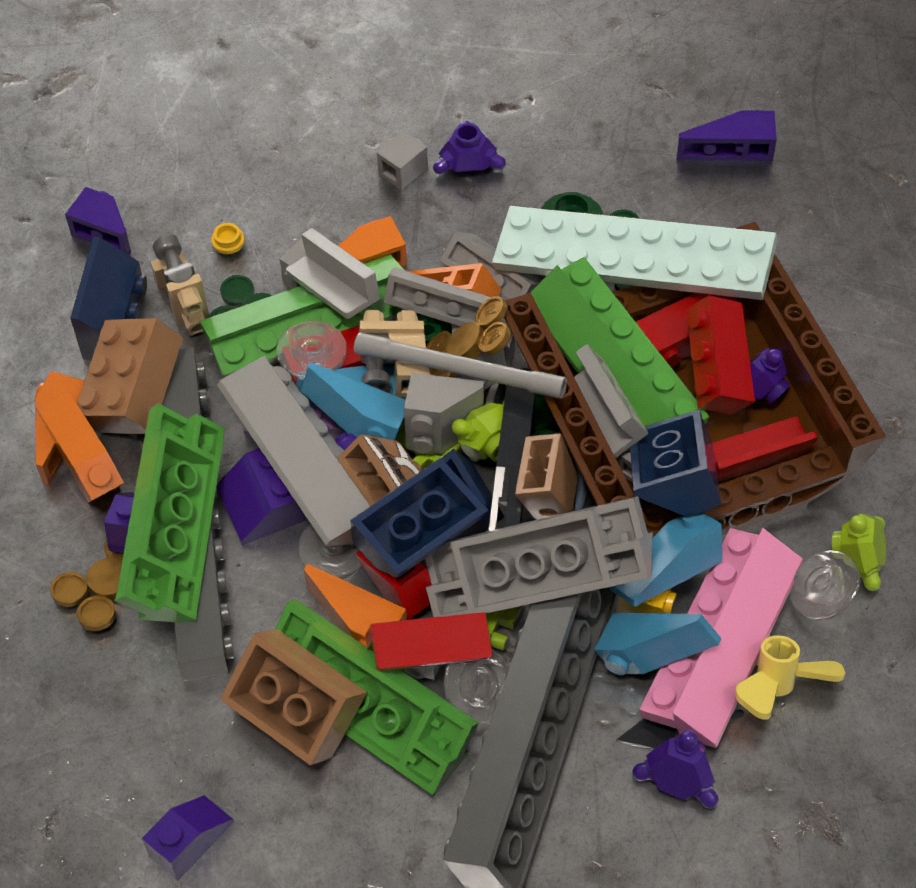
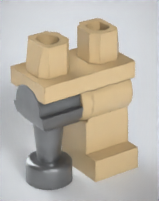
(182, 284)
(404, 330)

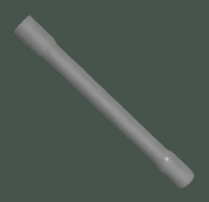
(533, 381)

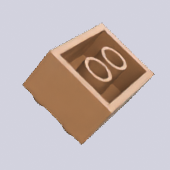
(128, 374)
(293, 696)

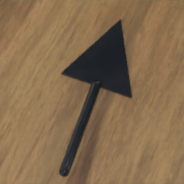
(652, 734)

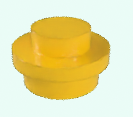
(227, 238)

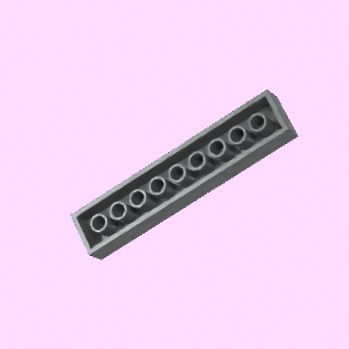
(526, 741)

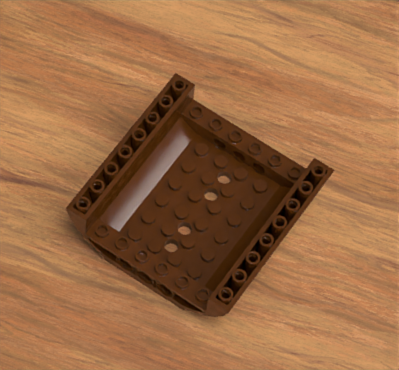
(817, 394)

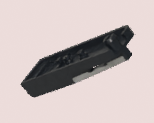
(515, 427)

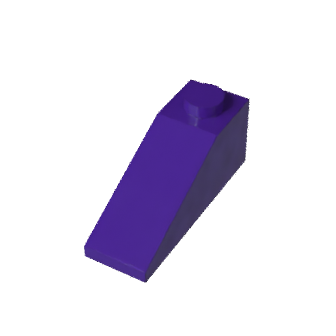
(736, 137)

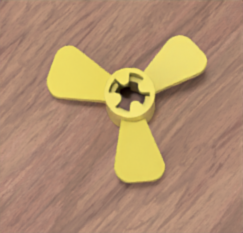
(777, 675)

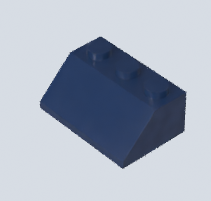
(107, 291)
(676, 465)
(416, 519)

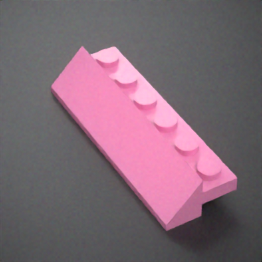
(742, 605)

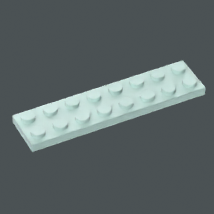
(638, 251)

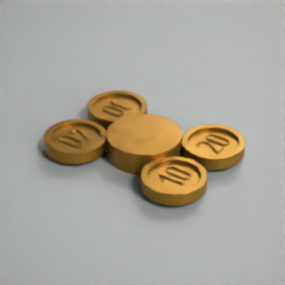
(471, 337)
(102, 582)

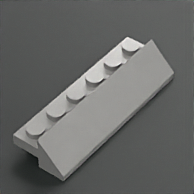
(296, 447)
(541, 560)

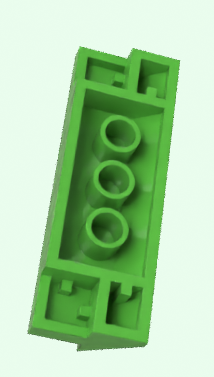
(585, 312)
(255, 328)
(171, 516)
(398, 716)

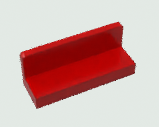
(761, 448)
(429, 641)

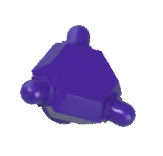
(468, 152)
(768, 375)
(680, 769)

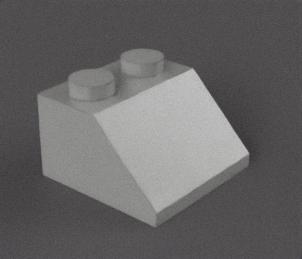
(432, 408)

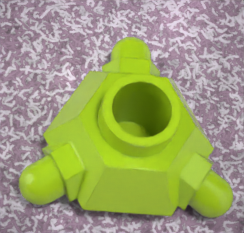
(480, 432)
(865, 544)

